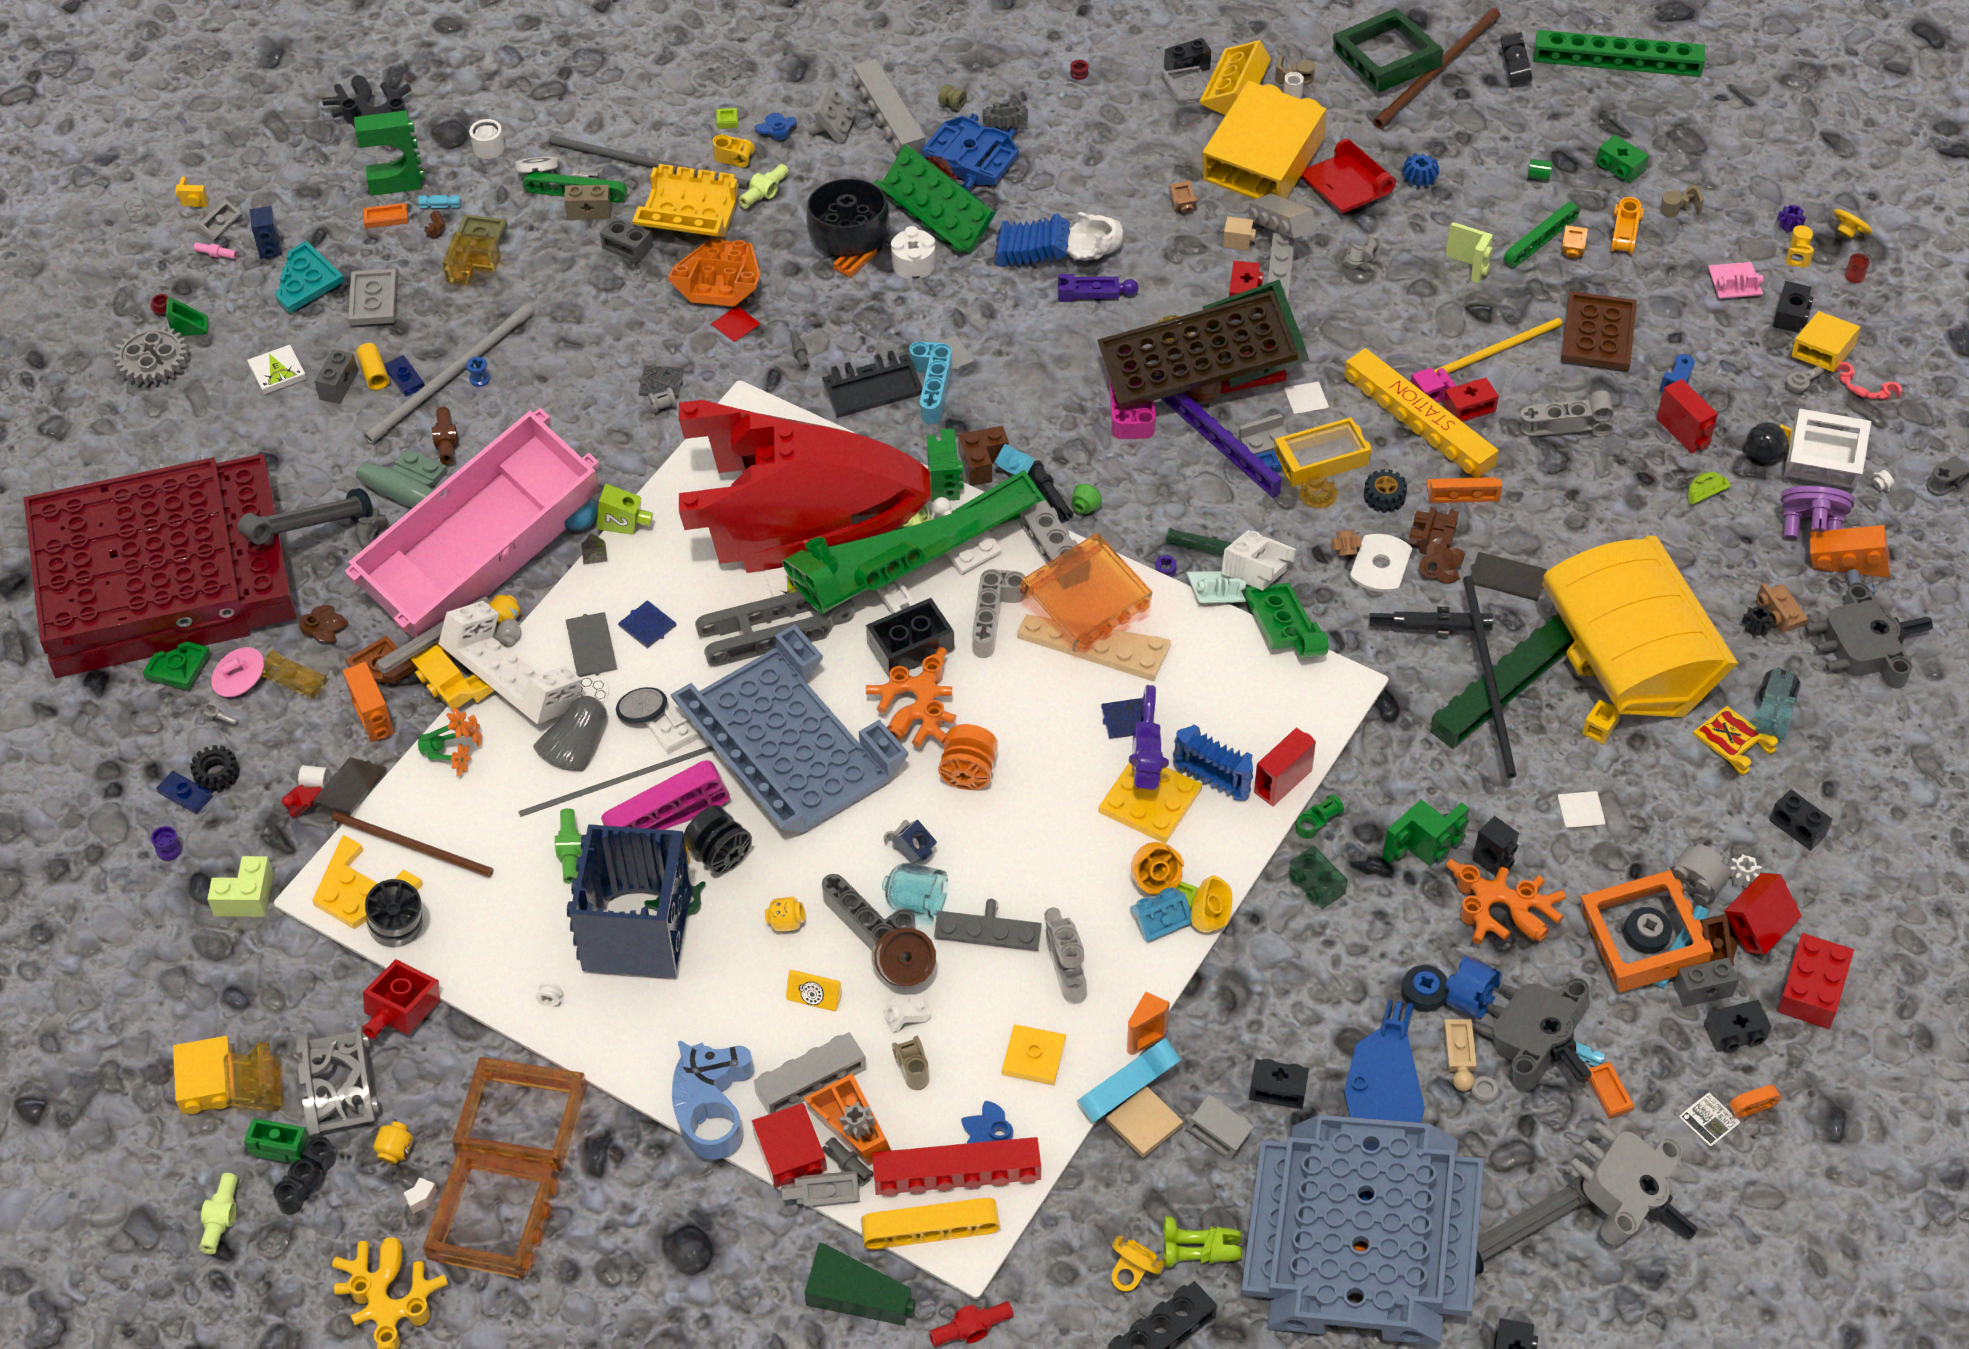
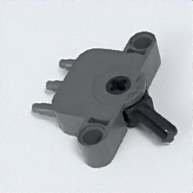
(1539, 1029)

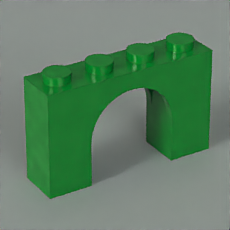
(396, 131)

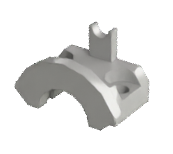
(1360, 255)

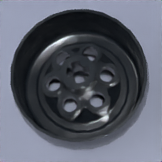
(846, 203)

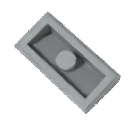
(218, 220)

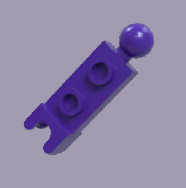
(1093, 287)

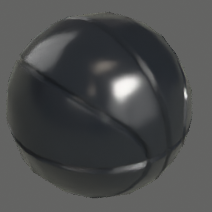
(1766, 442)

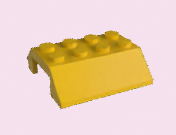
(689, 202)

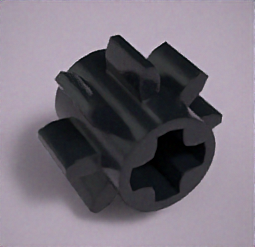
(1757, 621)

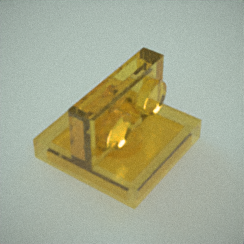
(253, 1079)

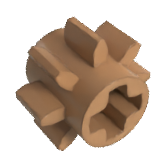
(1346, 542)

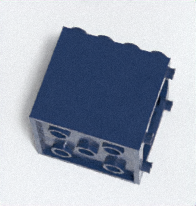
(622, 862)

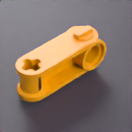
(1627, 216)

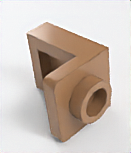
(1183, 196)

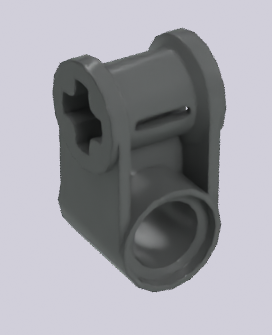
(1948, 477)

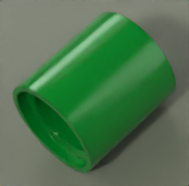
(1540, 169)

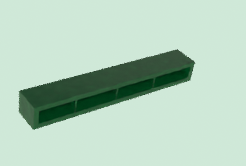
(1512, 676)

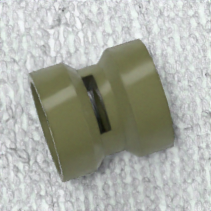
(950, 96)

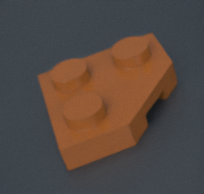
(376, 651)

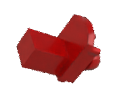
(300, 799)

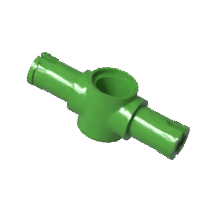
(568, 844)

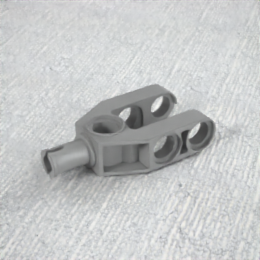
(1064, 946)

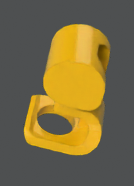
(1800, 244)

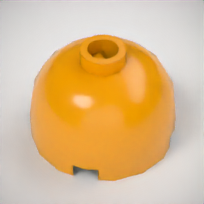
(1156, 867)

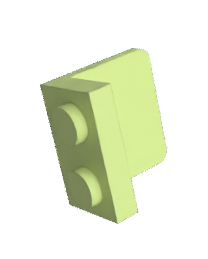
(1470, 247)

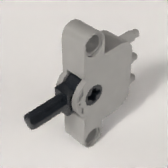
(1631, 1183)

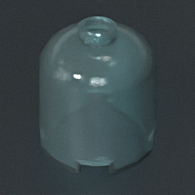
(916, 889)

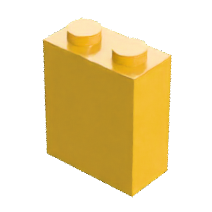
(1825, 341)
(200, 1074)

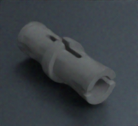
(847, 1160)

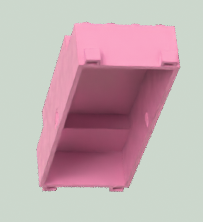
(481, 530)

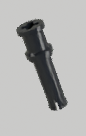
(1044, 483)

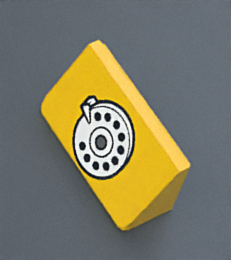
(813, 990)

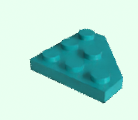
(305, 277)

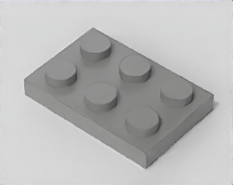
(372, 297)

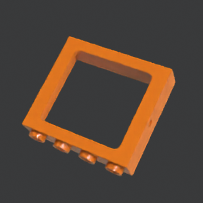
(1655, 968)

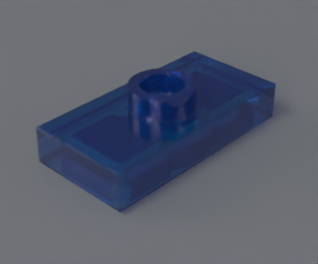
(404, 375)
(184, 792)

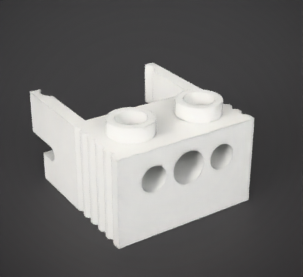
(1256, 559)

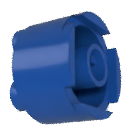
(1472, 987)

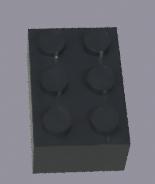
(909, 635)

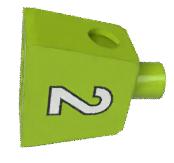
(621, 511)

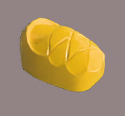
(1211, 905)

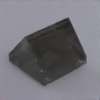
(593, 550)

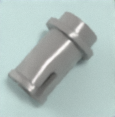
(587, 174)

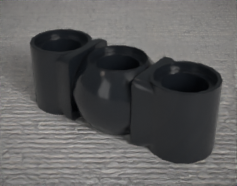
(1516, 58)
(298, 1186)

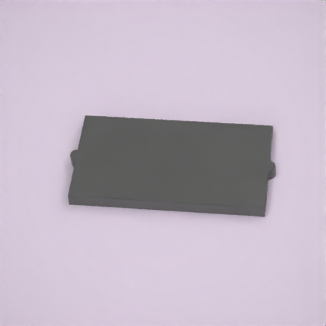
(591, 644)

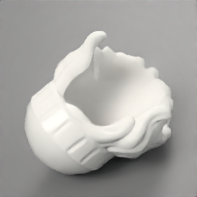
(1094, 237)

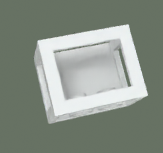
(1827, 453)

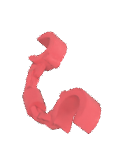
(1862, 392)

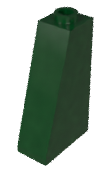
(856, 1289)

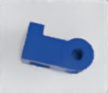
(1681, 369)

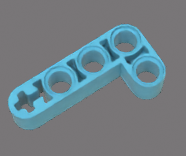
(937, 363)
(1129, 1080)

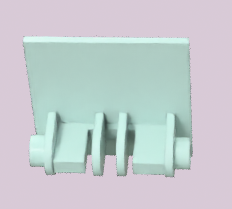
(1216, 587)

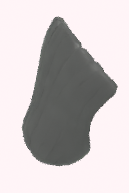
(575, 735)

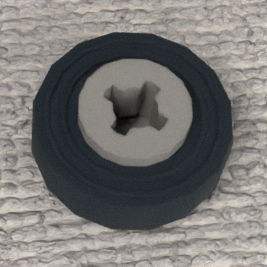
(1643, 938)

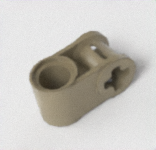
(910, 1059)

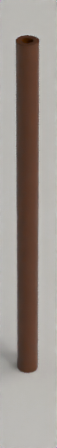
(412, 844)

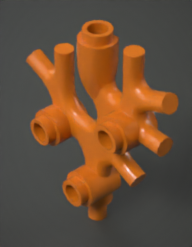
(925, 706)
(1487, 892)

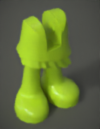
(1218, 1244)

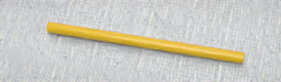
(1498, 347)

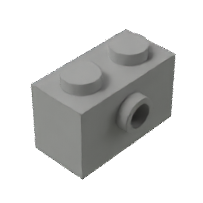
(1219, 1126)

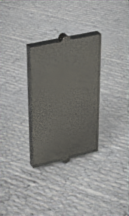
(1507, 576)
(349, 786)

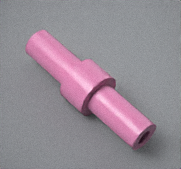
(215, 250)

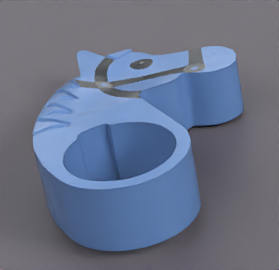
(698, 1094)

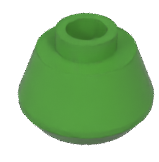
(1086, 498)

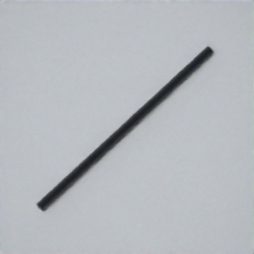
(1489, 677)

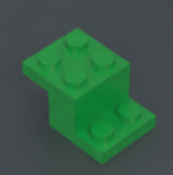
(1426, 833)

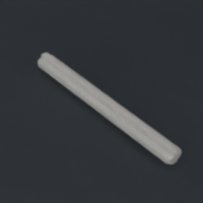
(414, 646)

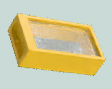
(1322, 451)

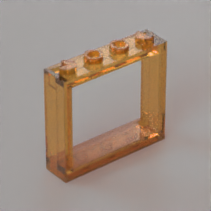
(528, 1076)
(515, 1266)

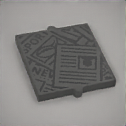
(659, 378)

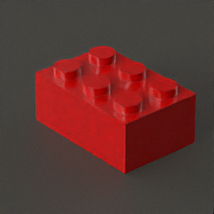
(1815, 980)

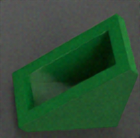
(185, 319)

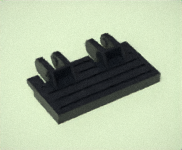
(872, 385)

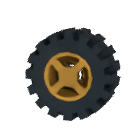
(1385, 491)

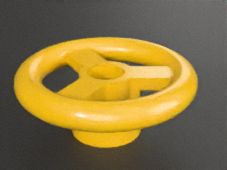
(1851, 224)

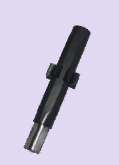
(1441, 621)

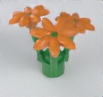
(432, 744)

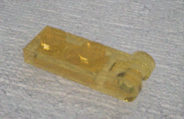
(293, 675)

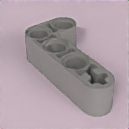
(994, 588)

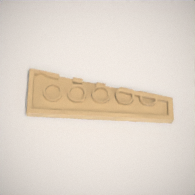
(1119, 650)

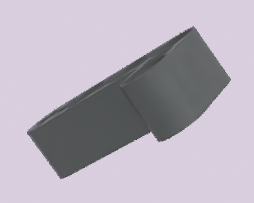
(861, 911)

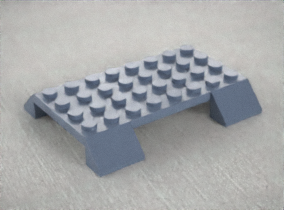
(787, 739)

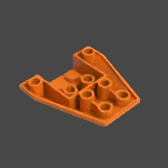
(717, 273)

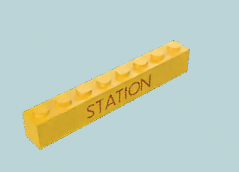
(1421, 413)

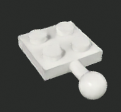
(972, 552)

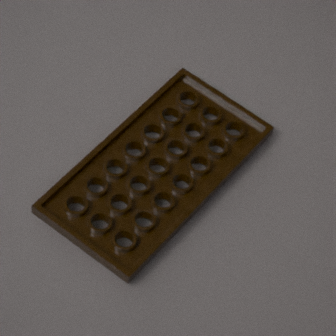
(1196, 377)

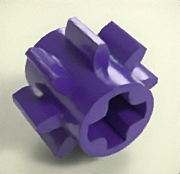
(1791, 217)

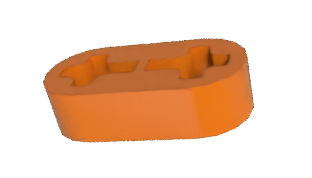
(1755, 1101)

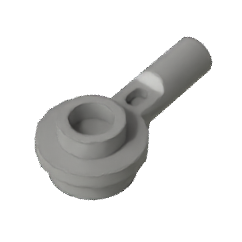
(1799, 382)

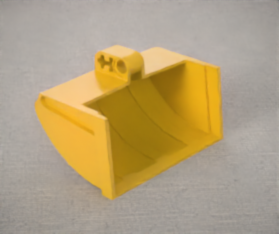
(1638, 627)

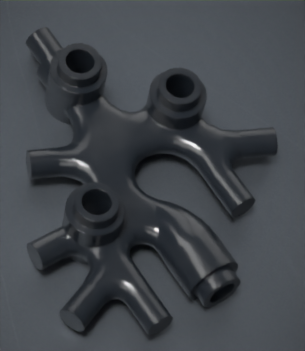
(360, 104)

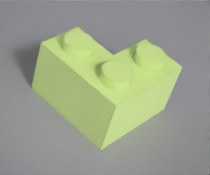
(246, 894)

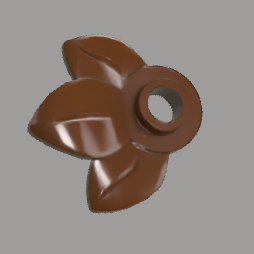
(1444, 559)
(322, 623)

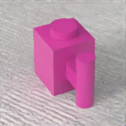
(1432, 383)

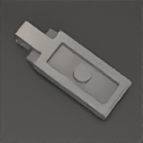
(823, 1188)

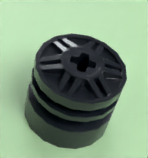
(717, 839)

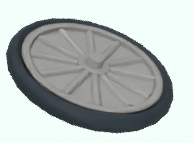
(641, 705)

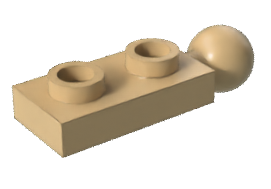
(1460, 1052)

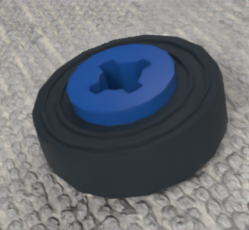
(1423, 997)

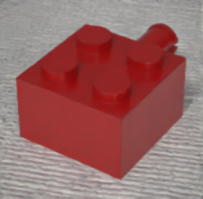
(399, 999)

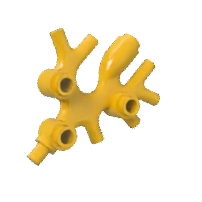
(372, 1288)

